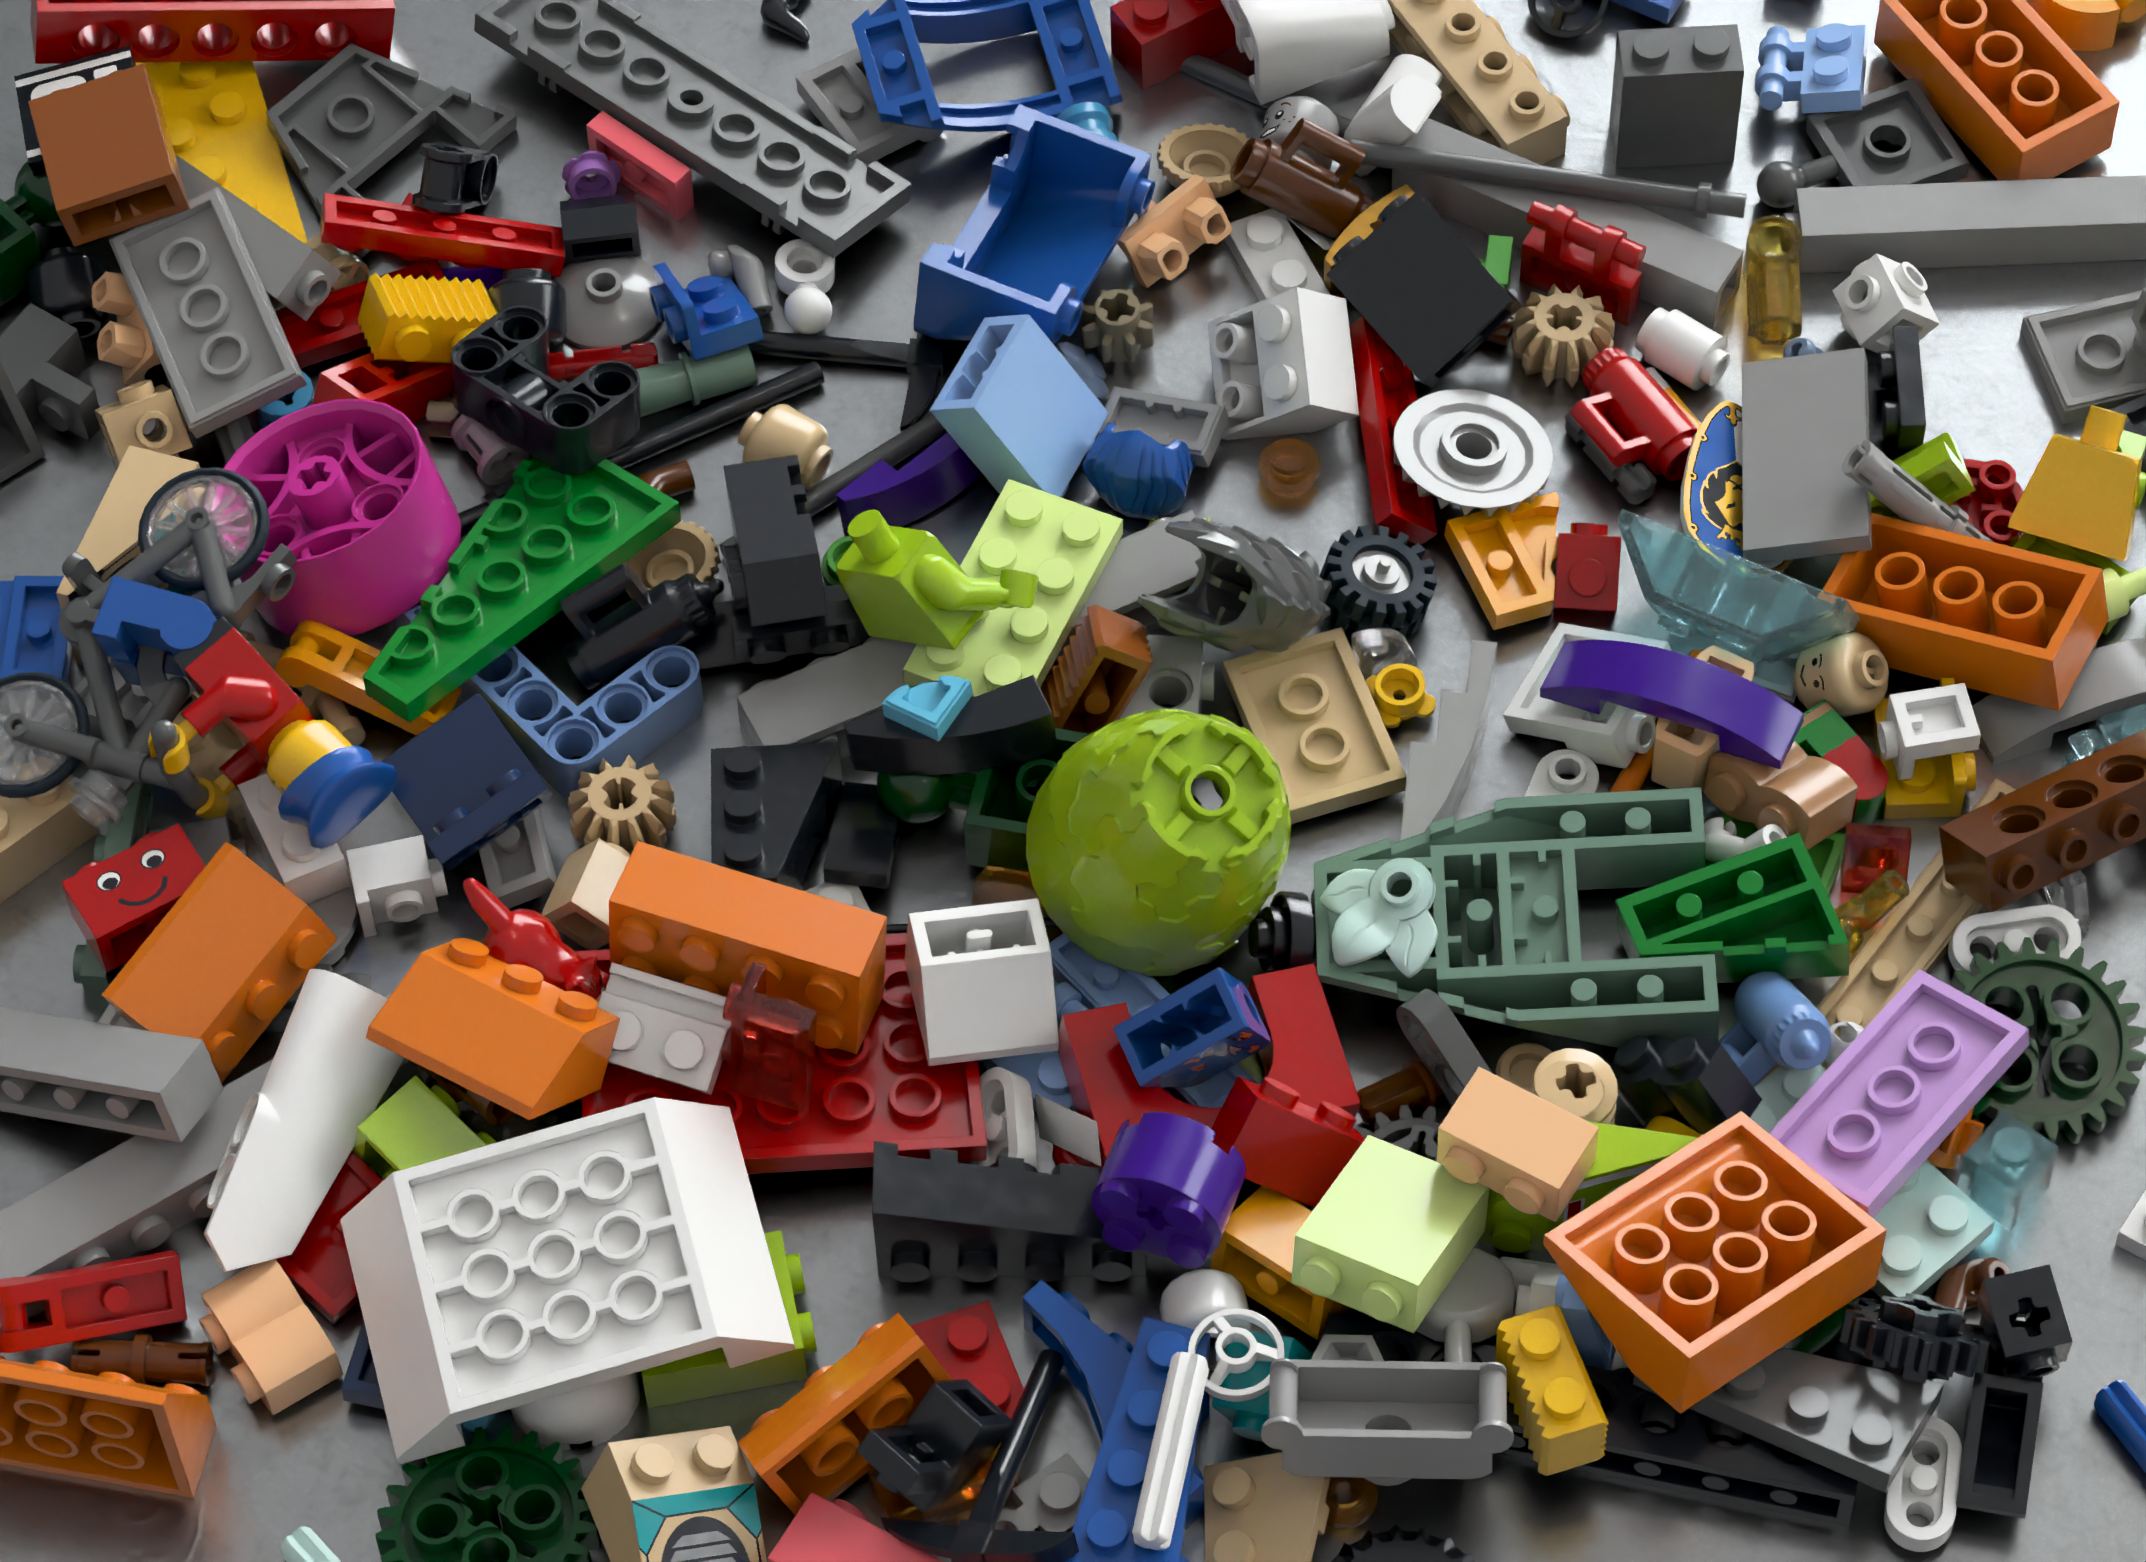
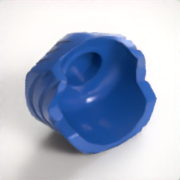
(1138, 473)

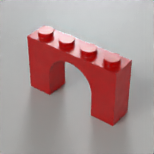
(1301, 1055)

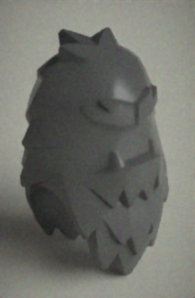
(1243, 591)

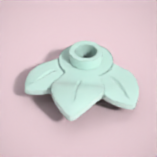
(1379, 922)

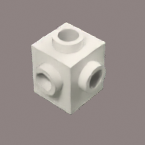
(1884, 296)

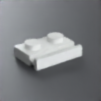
(665, 1028)

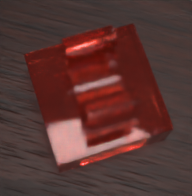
(1871, 852)

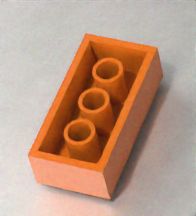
(2001, 82)
(1974, 610)
(712, 922)

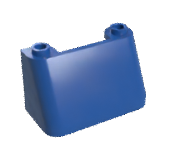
(1035, 232)

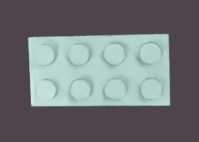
(1926, 1221)

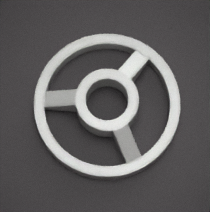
(1228, 1365)

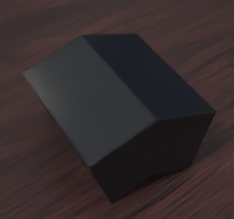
(600, 228)

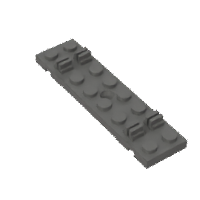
(700, 116)

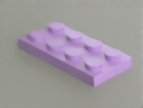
(1900, 1089)

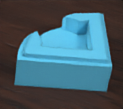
(929, 705)

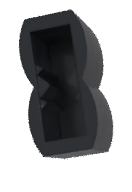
(1682, 1080)

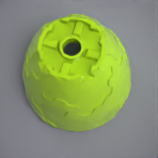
(1133, 857)

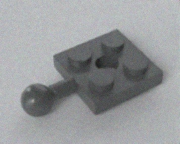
(1846, 139)

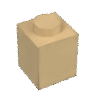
(582, 893)

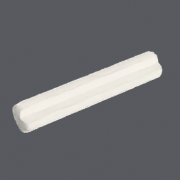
(1170, 1451)

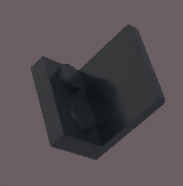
(1897, 395)

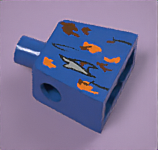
(1203, 1024)

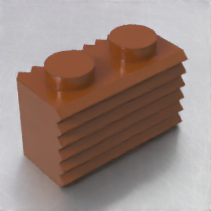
(1098, 671)

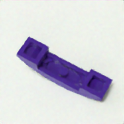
(914, 490)
(1678, 689)

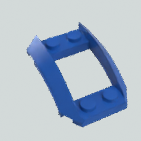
(902, 83)

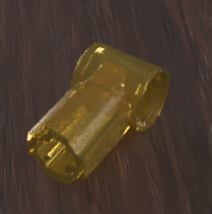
(1773, 281)

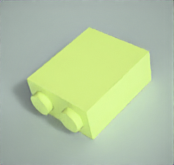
(1389, 1234)

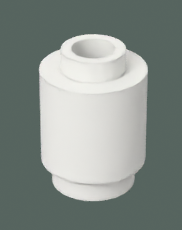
(1683, 348)

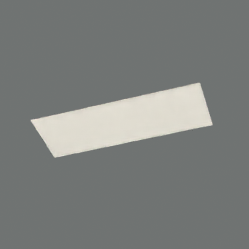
(1068, 1129)

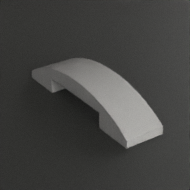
(2107, 684)

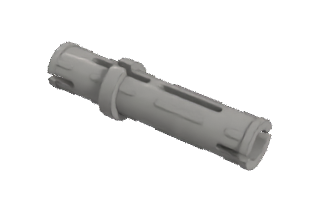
(1903, 492)

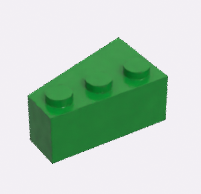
(1747, 910)

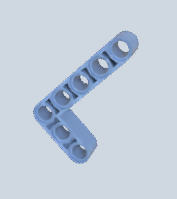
(594, 725)

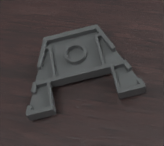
(364, 113)

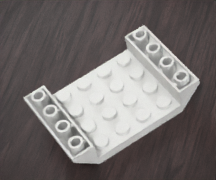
(560, 1266)

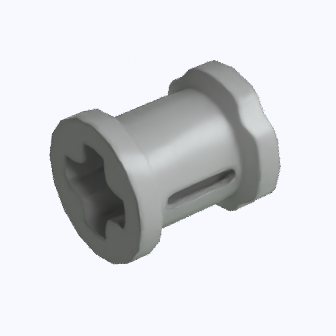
(488, 450)

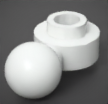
(805, 276)

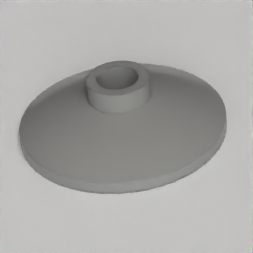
(609, 317)

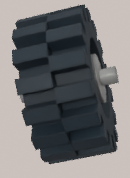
(1378, 581)

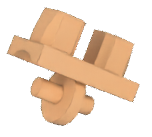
(1172, 230)
(127, 340)

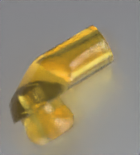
(1870, 906)

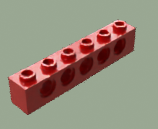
(209, 29)

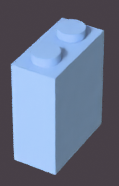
(1019, 407)

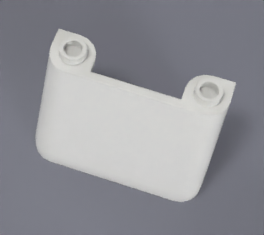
(1307, 40)

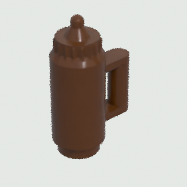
(1300, 186)

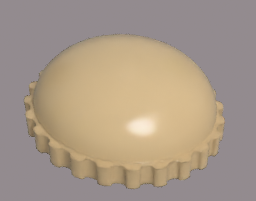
(1204, 151)
(676, 553)

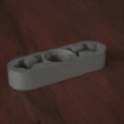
(1440, 1042)

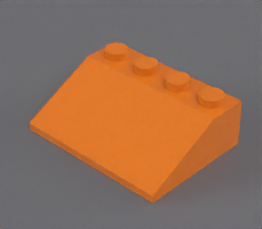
(1716, 1259)
(103, 1427)

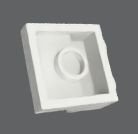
(1606, 737)

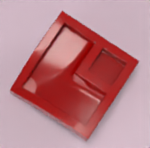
(321, 1261)

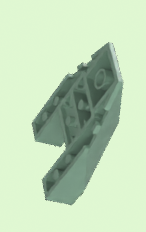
(1513, 915)

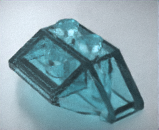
(1728, 596)

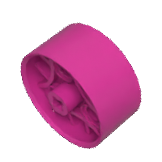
(355, 507)

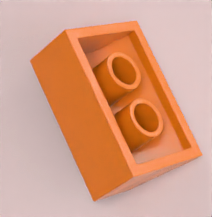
(222, 960)
(497, 1029)
(816, 1433)

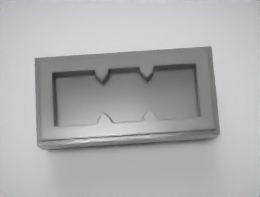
(1168, 420)

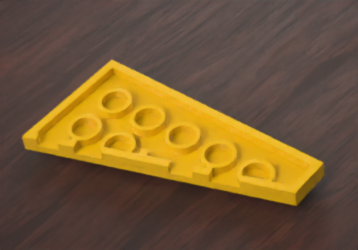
(222, 130)

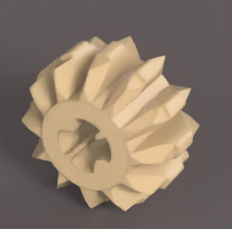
(1561, 333)
(622, 806)

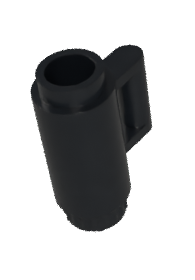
(653, 619)

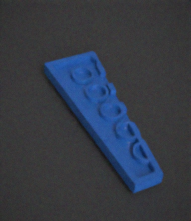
(1117, 1478)

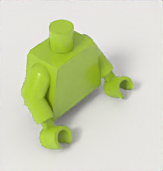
(915, 590)

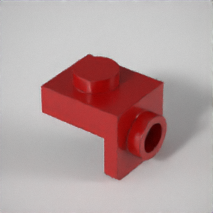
(1587, 569)

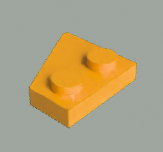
(1509, 559)

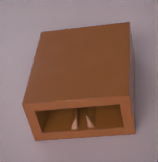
(108, 155)

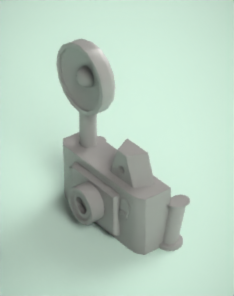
(1401, 1418)

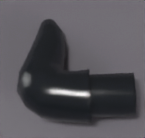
(778, 16)

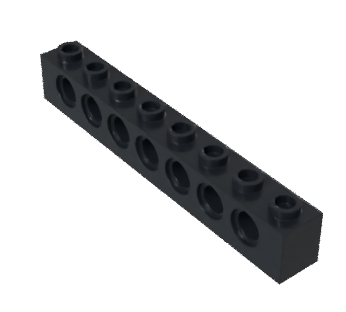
(1671, 1460)

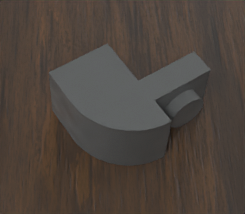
(42, 365)

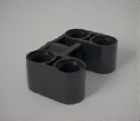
(506, 386)

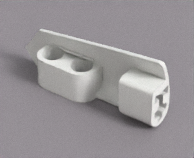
(300, 1123)

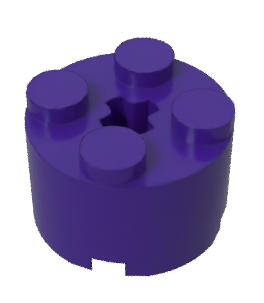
(1167, 1189)

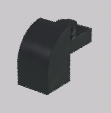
(939, 1444)

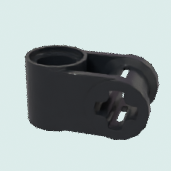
(455, 177)

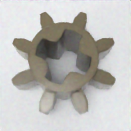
(1117, 325)

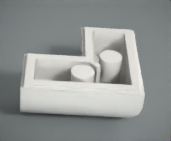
(1397, 104)

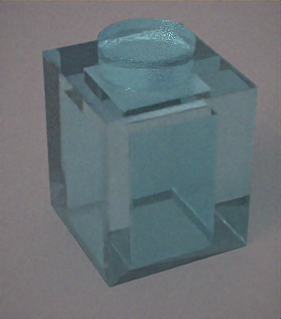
(2007, 1169)

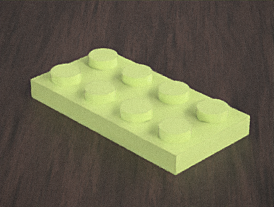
(1035, 535)

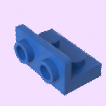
(706, 315)

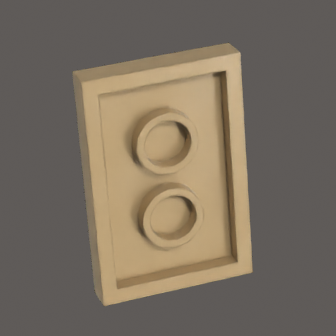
(1317, 724)

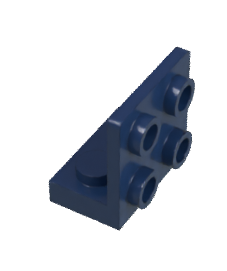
(465, 781)

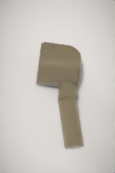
(442, 417)

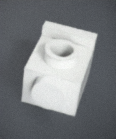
(395, 882)

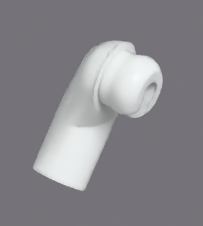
(1724, 844)

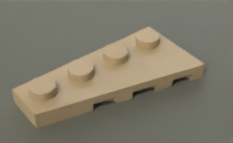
(1262, 1511)

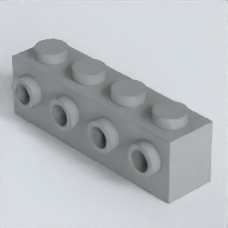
(104, 1075)

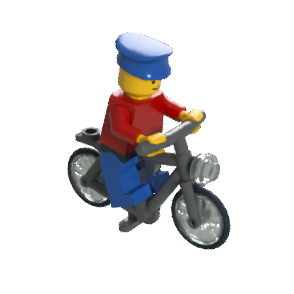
(200, 538)

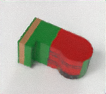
(1831, 738)

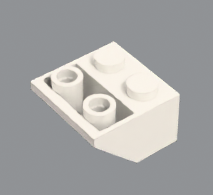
(1284, 365)
(982, 981)

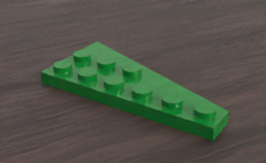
(511, 574)

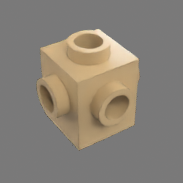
(137, 403)

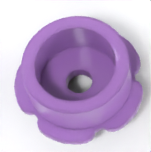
(599, 185)

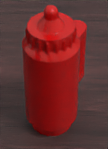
(1638, 410)

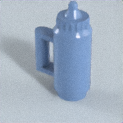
(1782, 1024)

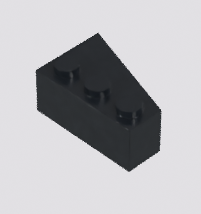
(775, 550)
(772, 807)

